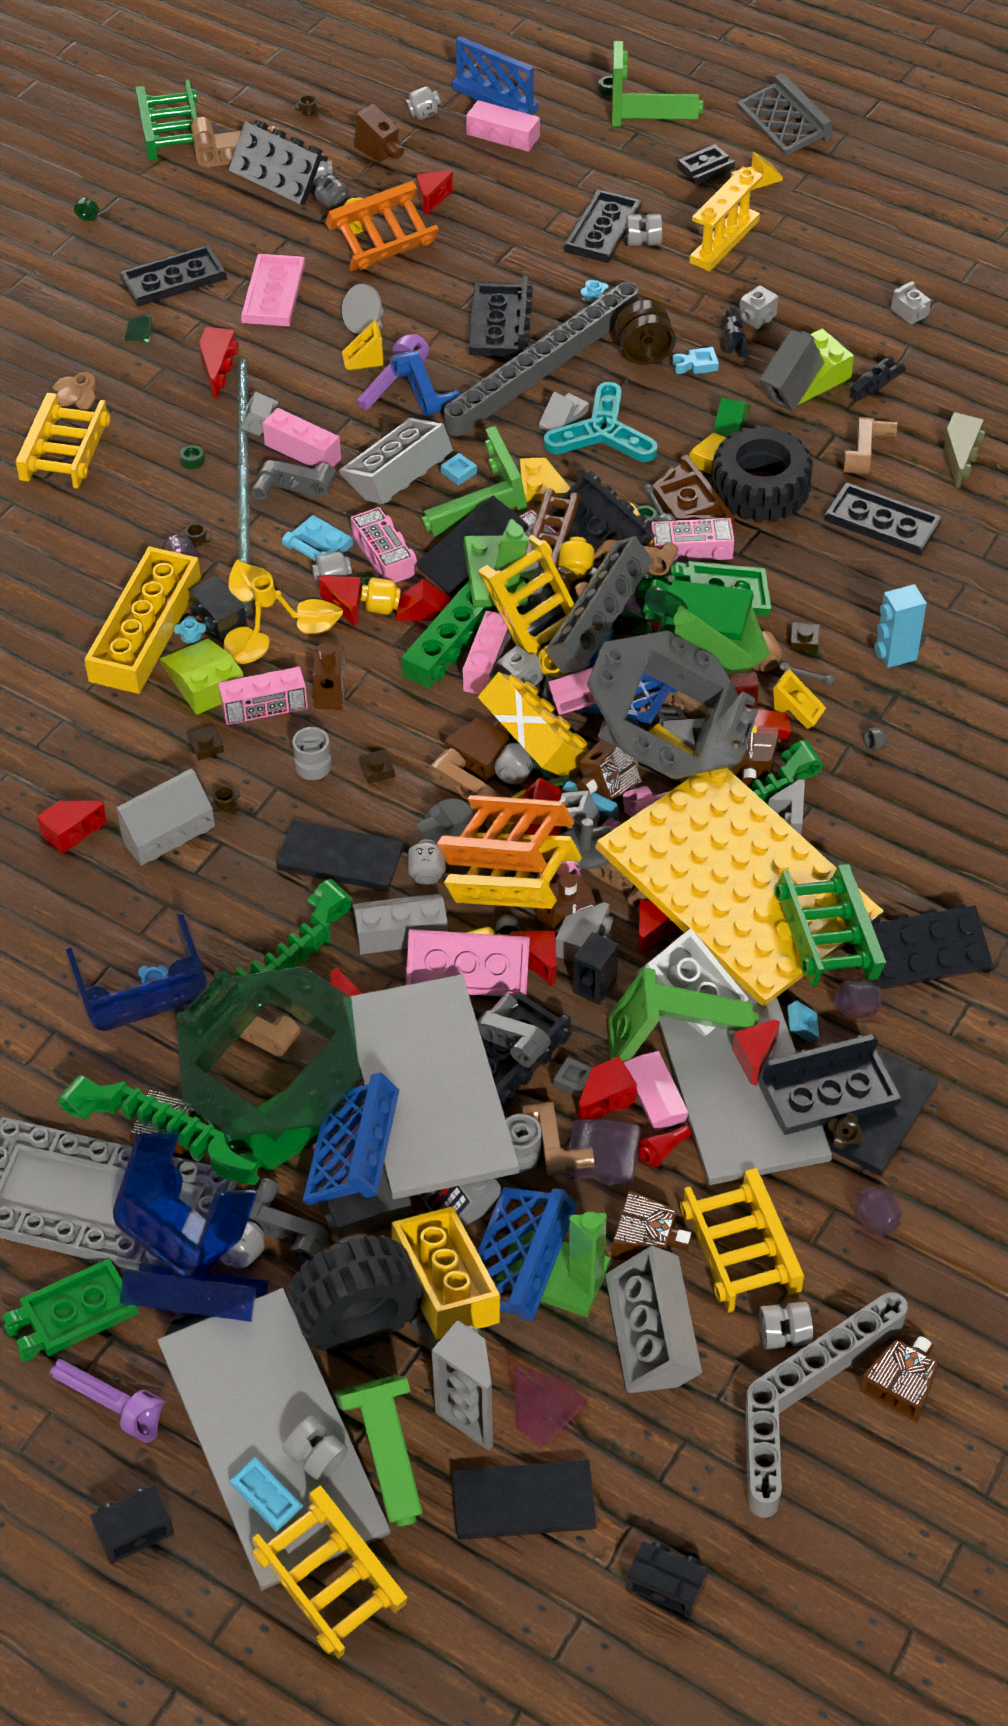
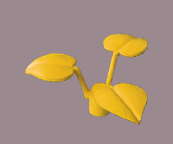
(253, 582)

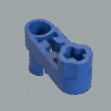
(411, 365)

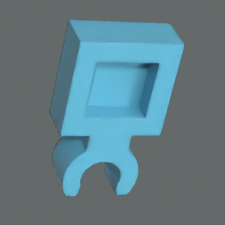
(698, 360)

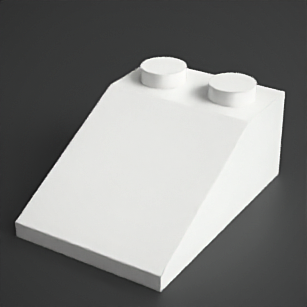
(694, 968)

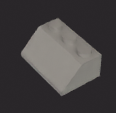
(165, 817)
(387, 923)

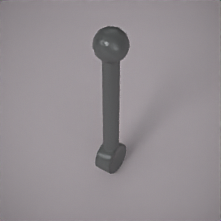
(828, 680)

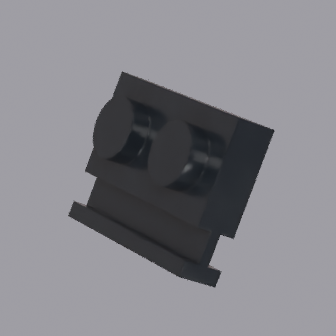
(706, 164)

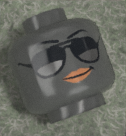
(331, 191)

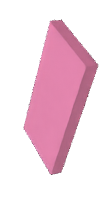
(273, 290)
(488, 962)

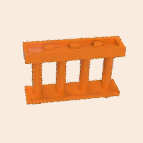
(382, 204)
(509, 853)

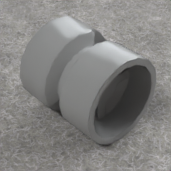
(652, 230)
(312, 753)
(526, 1140)
(797, 1324)
(313, 1447)

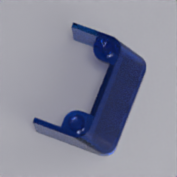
(177, 990)
(164, 1224)

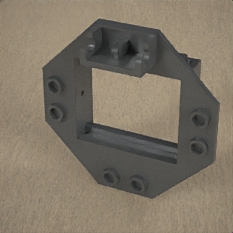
(687, 670)

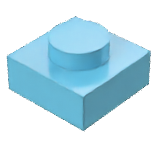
(458, 469)
(803, 1021)

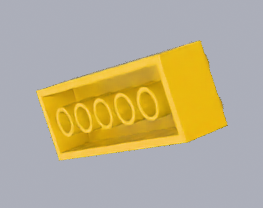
(142, 620)

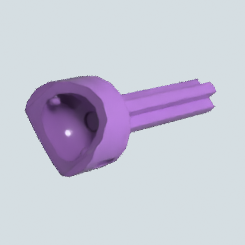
(387, 377)
(138, 1413)

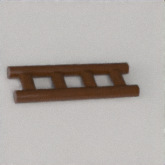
(565, 523)

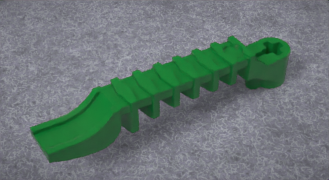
(800, 763)
(330, 904)
(85, 1097)

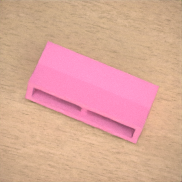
(572, 692)
(657, 1091)

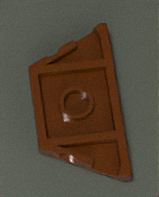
(689, 495)

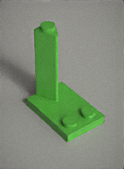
(647, 105)
(509, 491)
(498, 554)
(734, 655)
(646, 1001)
(578, 1267)
(386, 1443)

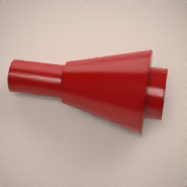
(657, 1148)

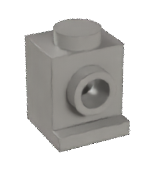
(910, 303)
(256, 412)
(586, 808)

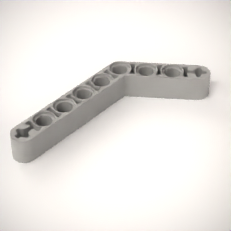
(806, 1380)

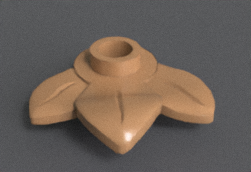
(73, 390)

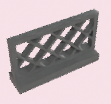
(800, 107)

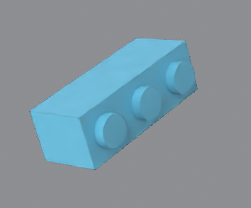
(900, 626)

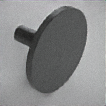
(446, 819)
(585, 841)

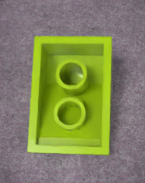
(836, 368)
(198, 671)

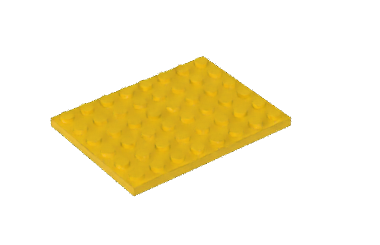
(712, 867)

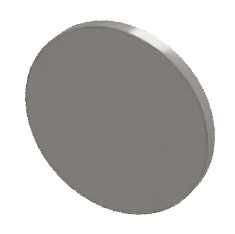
(361, 308)

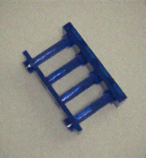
(205, 1295)

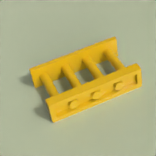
(734, 227)
(44, 427)
(507, 602)
(515, 890)
(762, 1217)
(364, 1566)

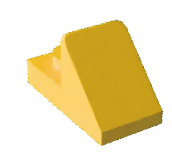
(762, 166)
(798, 699)

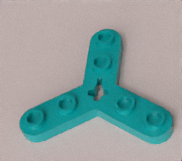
(589, 431)

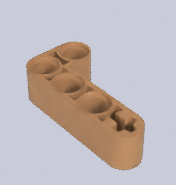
(213, 148)

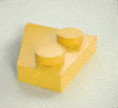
(538, 476)

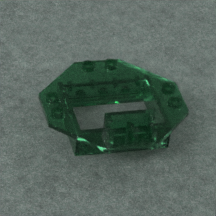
(223, 1015)

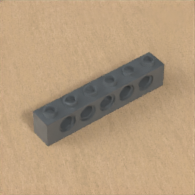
(599, 605)

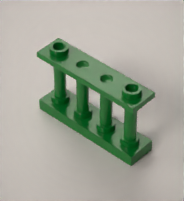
(148, 116)
(849, 908)

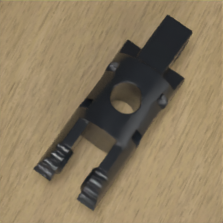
(734, 333)
(876, 378)

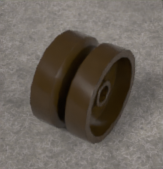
(645, 332)

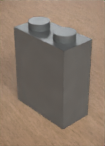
(792, 370)
(359, 1216)

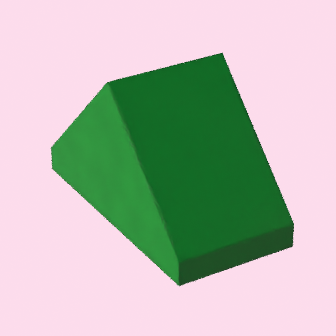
(731, 416)

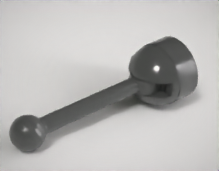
(648, 489)

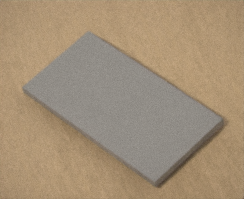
(447, 1108)
(726, 1112)
(64, 1188)
(244, 1398)

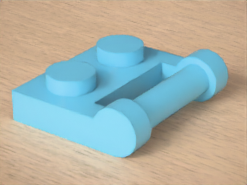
(319, 535)

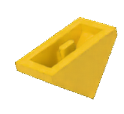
(365, 349)

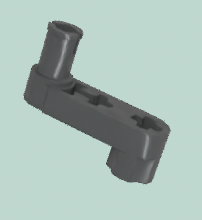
(294, 478)
(523, 1039)
(305, 1236)

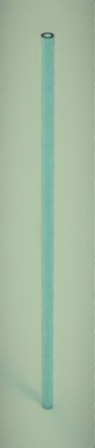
(243, 472)

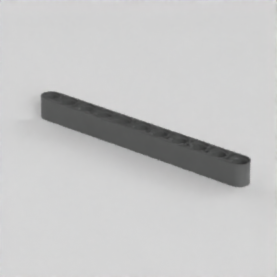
(538, 360)

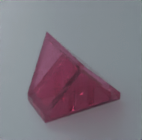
(544, 1405)

